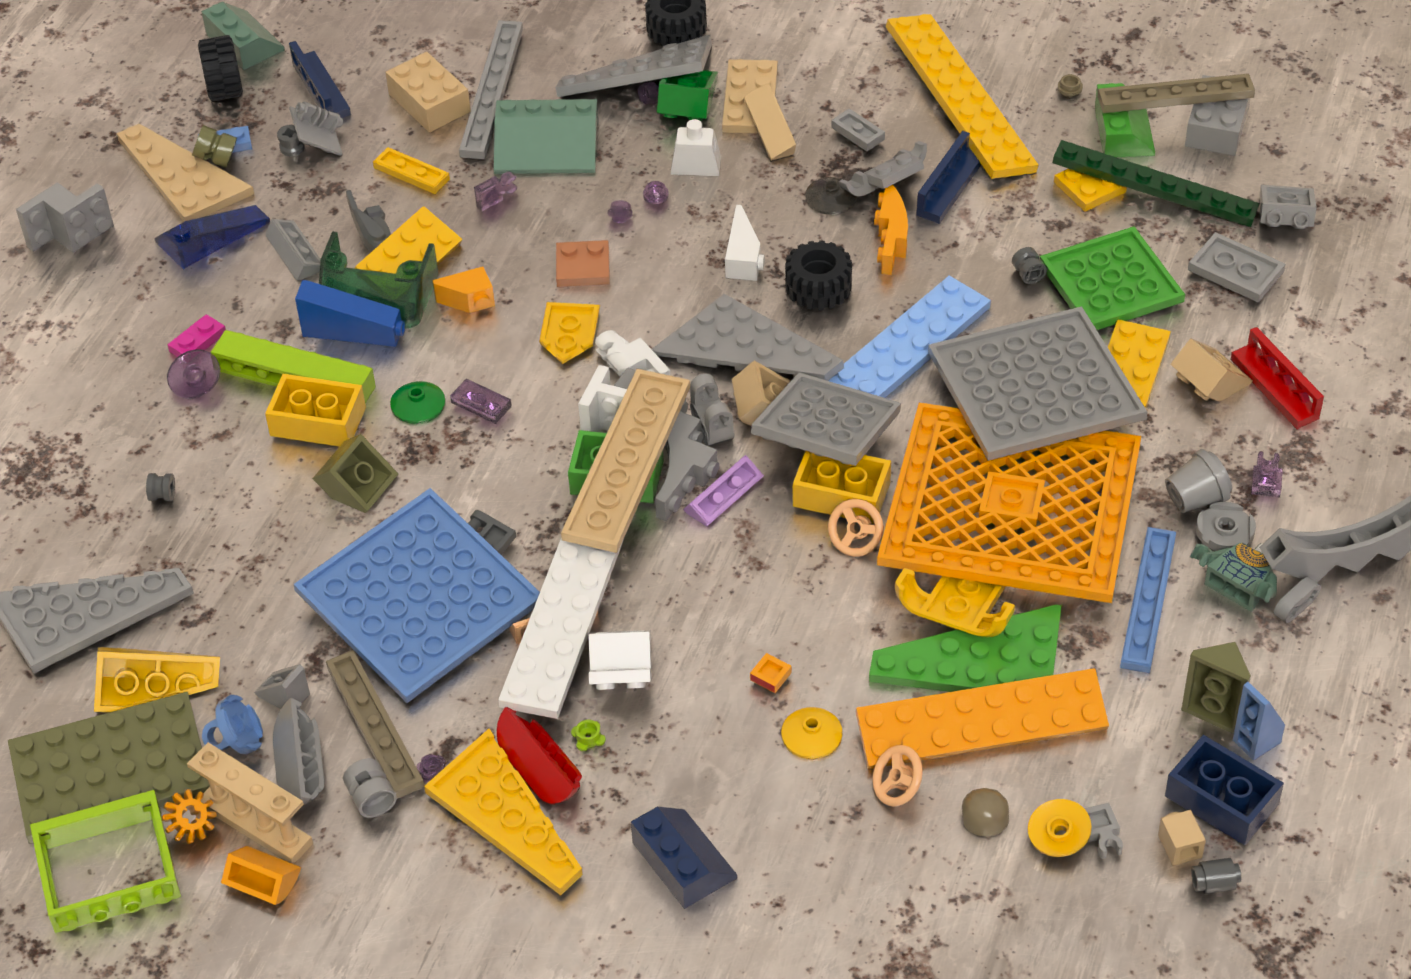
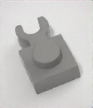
(1104, 829)

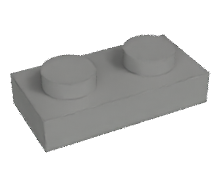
(858, 129)

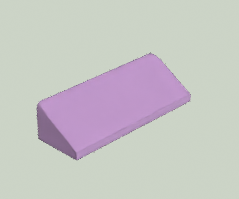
(724, 491)

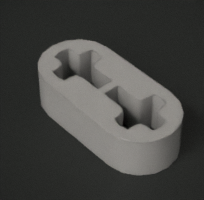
(1297, 599)

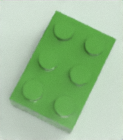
(583, 456)

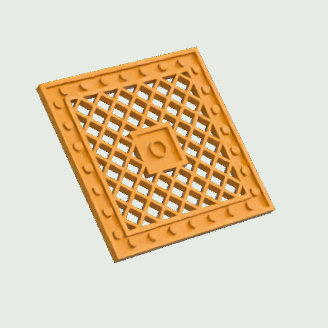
(1011, 502)

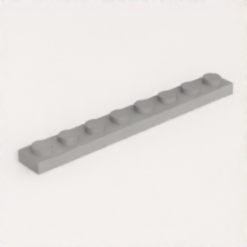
(490, 89)

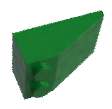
(687, 95)

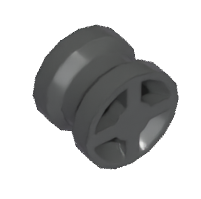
(289, 141)
(160, 487)

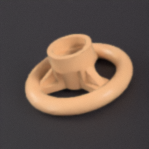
(864, 522)
(900, 776)

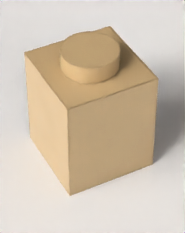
(1181, 837)

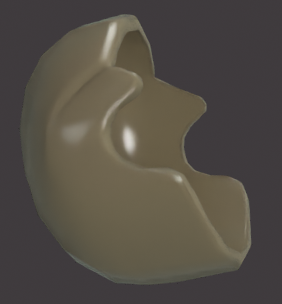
(985, 812)

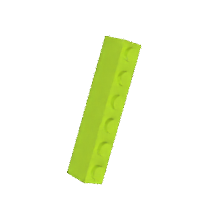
(267, 361)

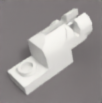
(624, 355)

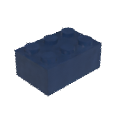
(1224, 789)

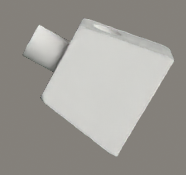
(696, 151)

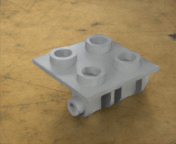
(317, 127)

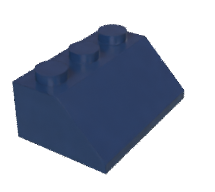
(680, 854)

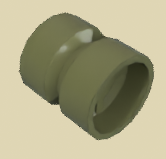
(214, 146)

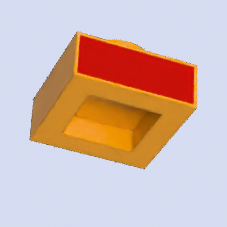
(770, 673)

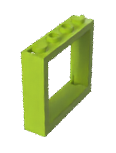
(91, 823)

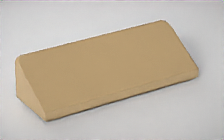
(770, 122)

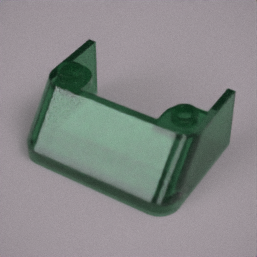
(405, 290)

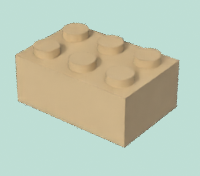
(428, 91)

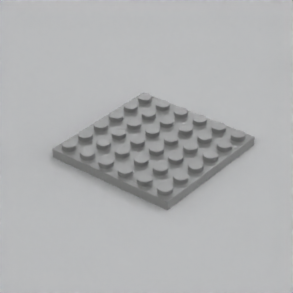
(1036, 383)

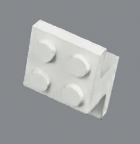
(620, 658)

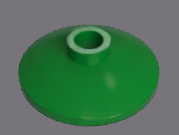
(417, 402)

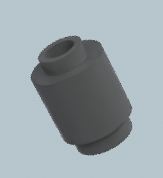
(1216, 876)

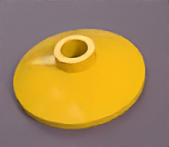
(811, 742)
(1058, 816)

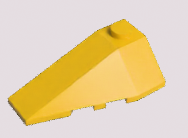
(142, 676)

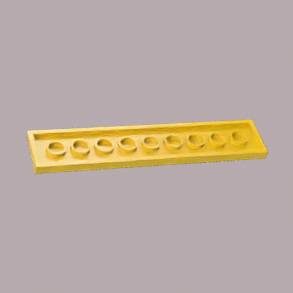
(962, 96)

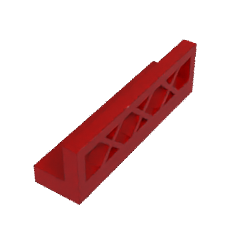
(1277, 381)

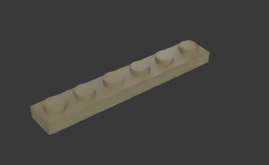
(1176, 93)
(374, 723)

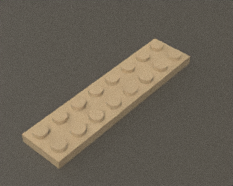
(625, 461)

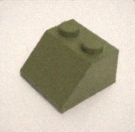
(356, 474)

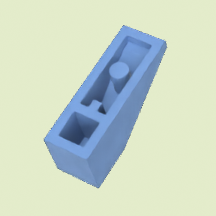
(1257, 724)

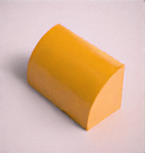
(260, 874)

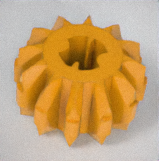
(182, 824)

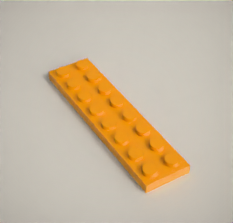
(984, 717)

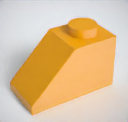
(465, 290)

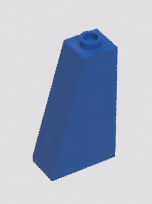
(346, 317)

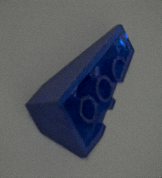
(205, 235)

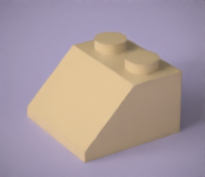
(1209, 371)
(755, 390)

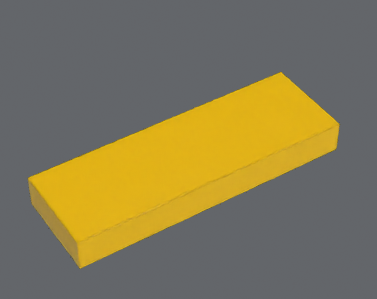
(411, 170)

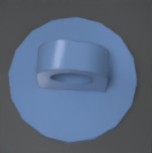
(237, 724)

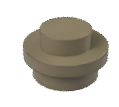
(1070, 85)

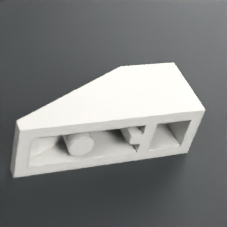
(743, 249)

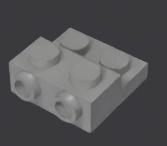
(1287, 206)

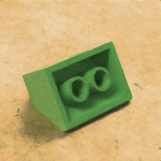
(1124, 131)

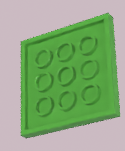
(1112, 278)

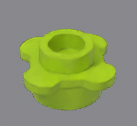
(586, 728)

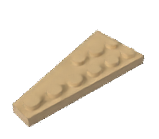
(185, 181)

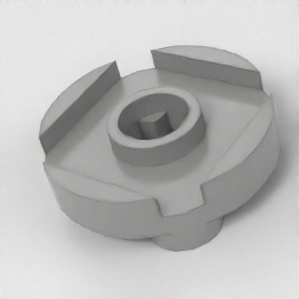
(1225, 513)

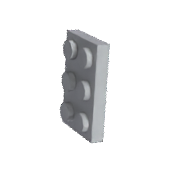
(1236, 267)

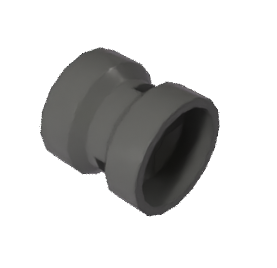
(1029, 265)

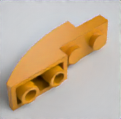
(892, 228)

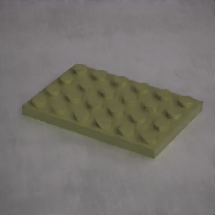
(107, 760)

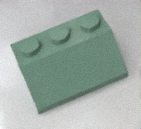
(249, 37)

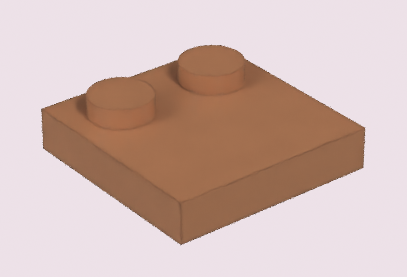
(582, 263)

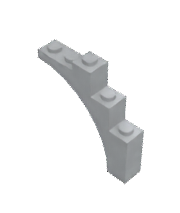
(688, 458)
(1349, 546)

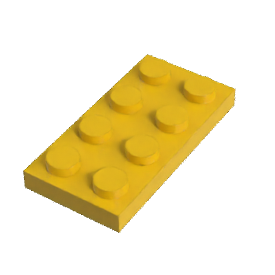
(411, 243)
(1139, 354)

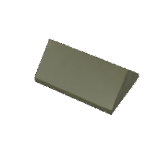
(1215, 685)

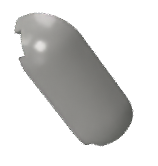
(297, 752)

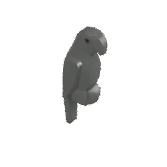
(369, 224)

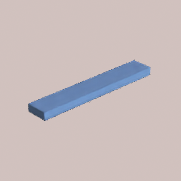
(1148, 600)

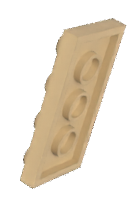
(743, 78)

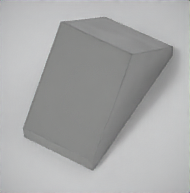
(284, 685)

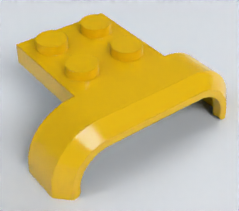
(956, 603)

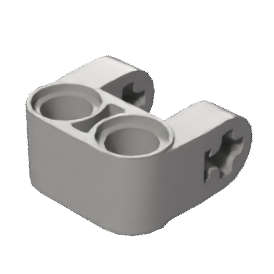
(707, 406)

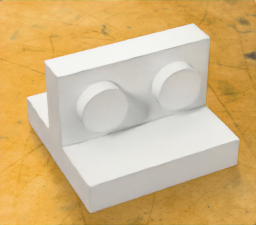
(599, 401)

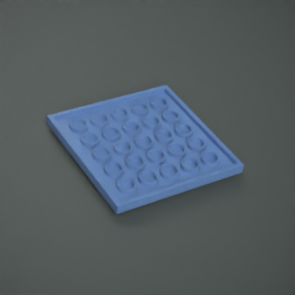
(418, 594)

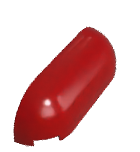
(537, 758)

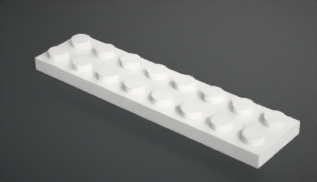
(557, 630)

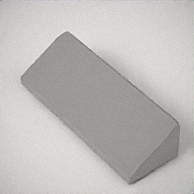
(293, 248)

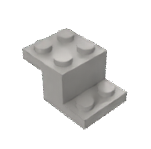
(65, 217)

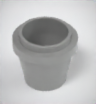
(1199, 482)

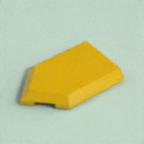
(568, 329)

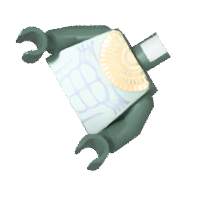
(1238, 573)

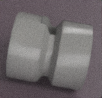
(369, 788)

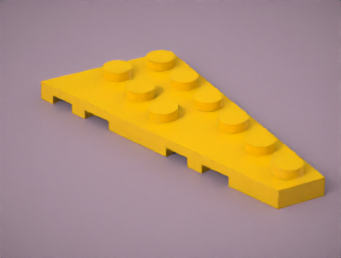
(499, 806)

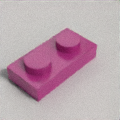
(197, 336)

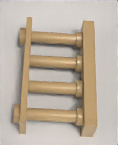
(251, 803)

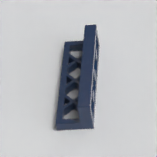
(318, 81)
(947, 180)

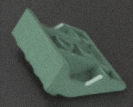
(545, 136)

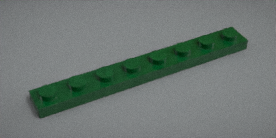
(1156, 183)

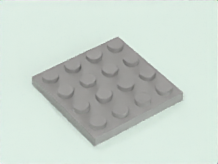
(826, 418)

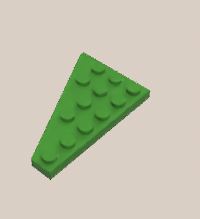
(968, 661)

